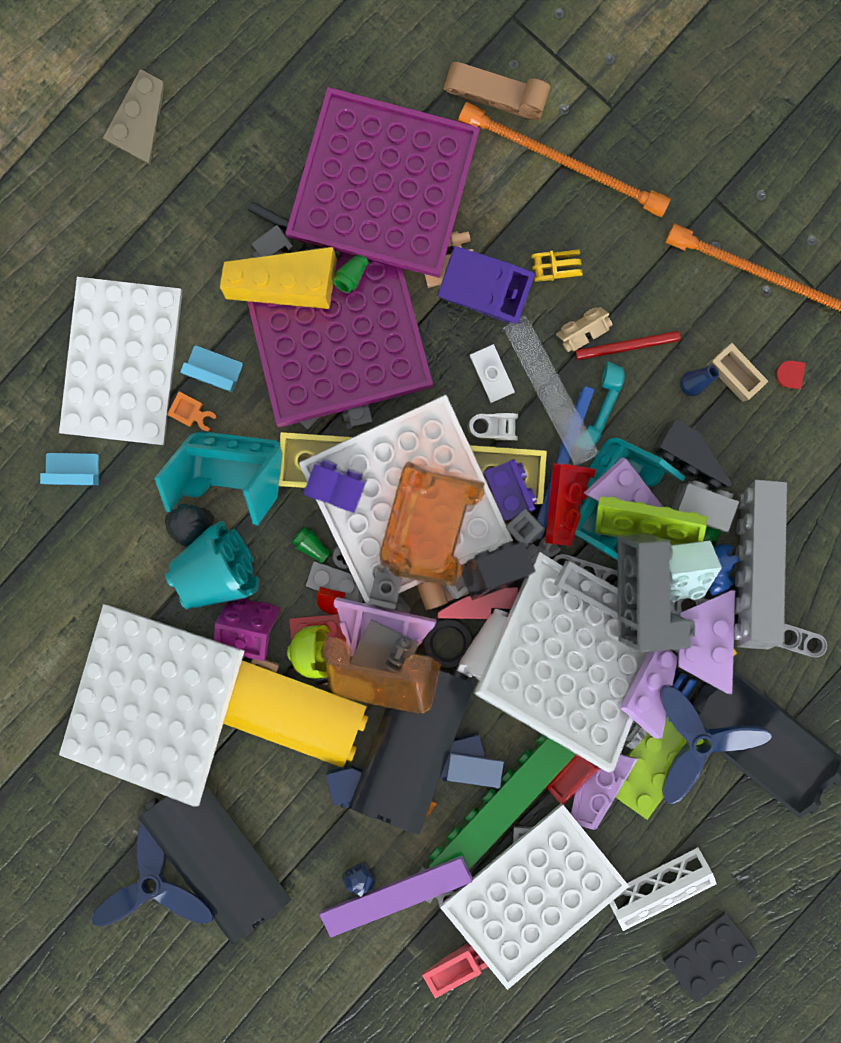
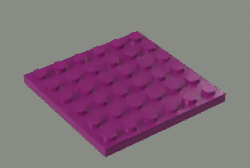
(383, 182)
(345, 354)

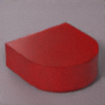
(790, 374)
(326, 599)

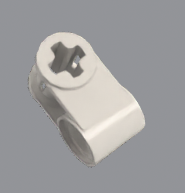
(495, 426)

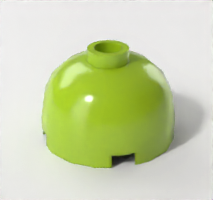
(308, 650)

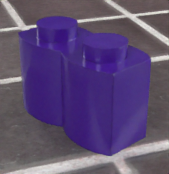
(335, 486)

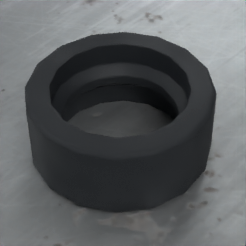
(450, 623)

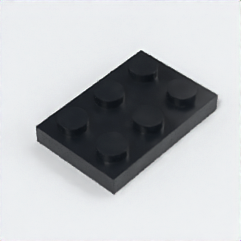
(710, 957)

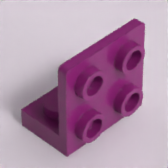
(246, 626)

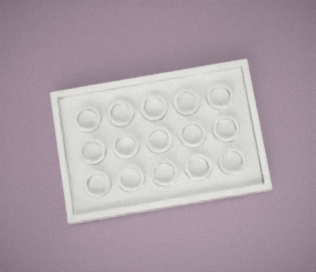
(120, 361)
(534, 896)

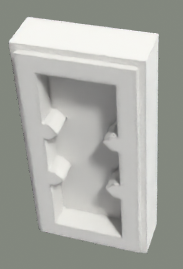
(492, 373)

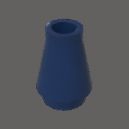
(697, 380)

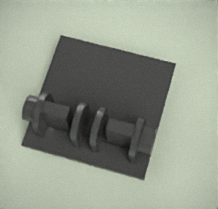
(383, 648)

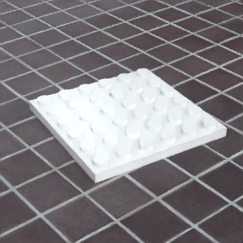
(421, 436)
(563, 668)
(151, 704)

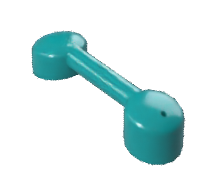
(612, 380)

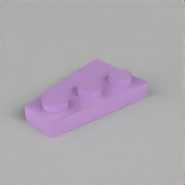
(623, 483)
(644, 699)
(599, 792)

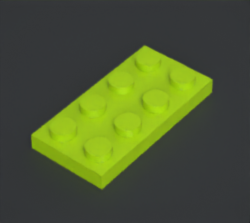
(626, 518)
(645, 782)

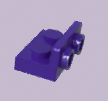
(509, 489)

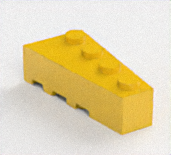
(282, 279)

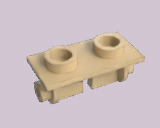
(594, 321)

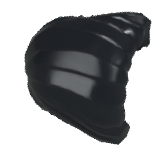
(187, 523)

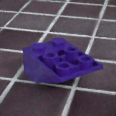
(486, 285)

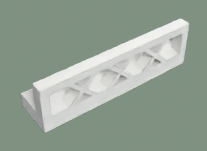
(668, 895)

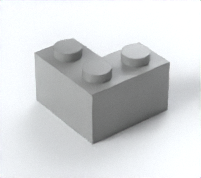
(717, 506)

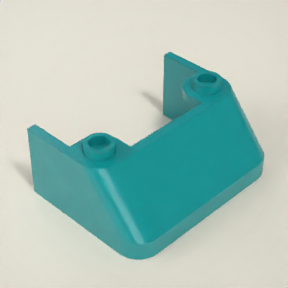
(223, 462)
(648, 467)

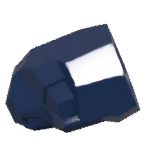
(359, 879)

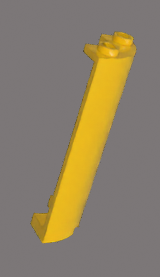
(295, 714)

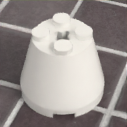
(481, 648)

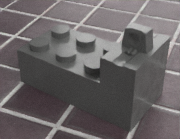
(644, 596)

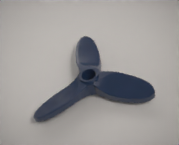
(691, 758)
(174, 897)

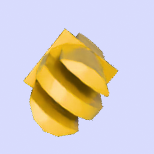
(556, 265)

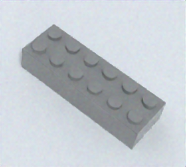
(761, 565)

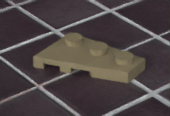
(137, 117)

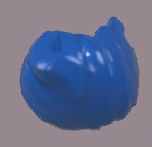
(723, 579)

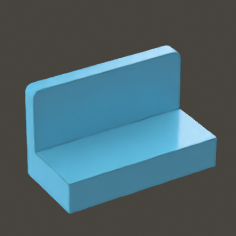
(213, 368)
(71, 469)

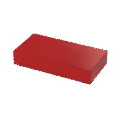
(571, 778)

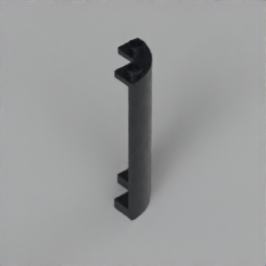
(411, 757)
(791, 764)
(216, 862)

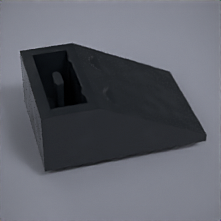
(689, 450)

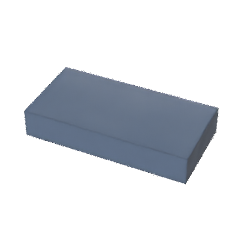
(475, 770)

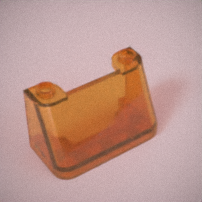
(427, 523)
(407, 691)

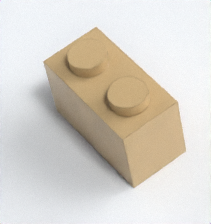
(738, 372)

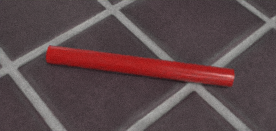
(627, 345)

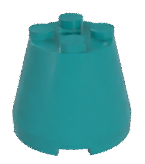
(213, 569)

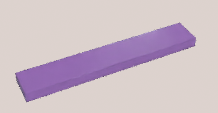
(396, 896)

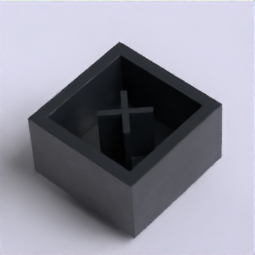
(497, 569)

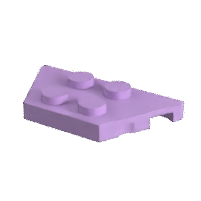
(357, 615)
(713, 643)

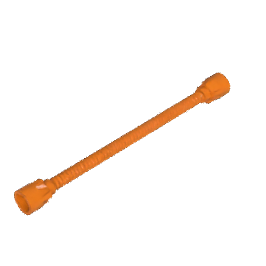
(653, 201)
(682, 238)

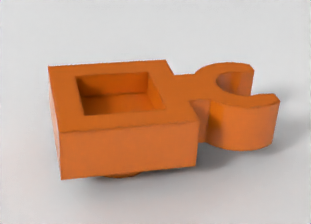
(189, 410)

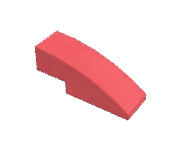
(479, 608)
(454, 970)

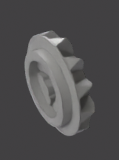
(635, 735)

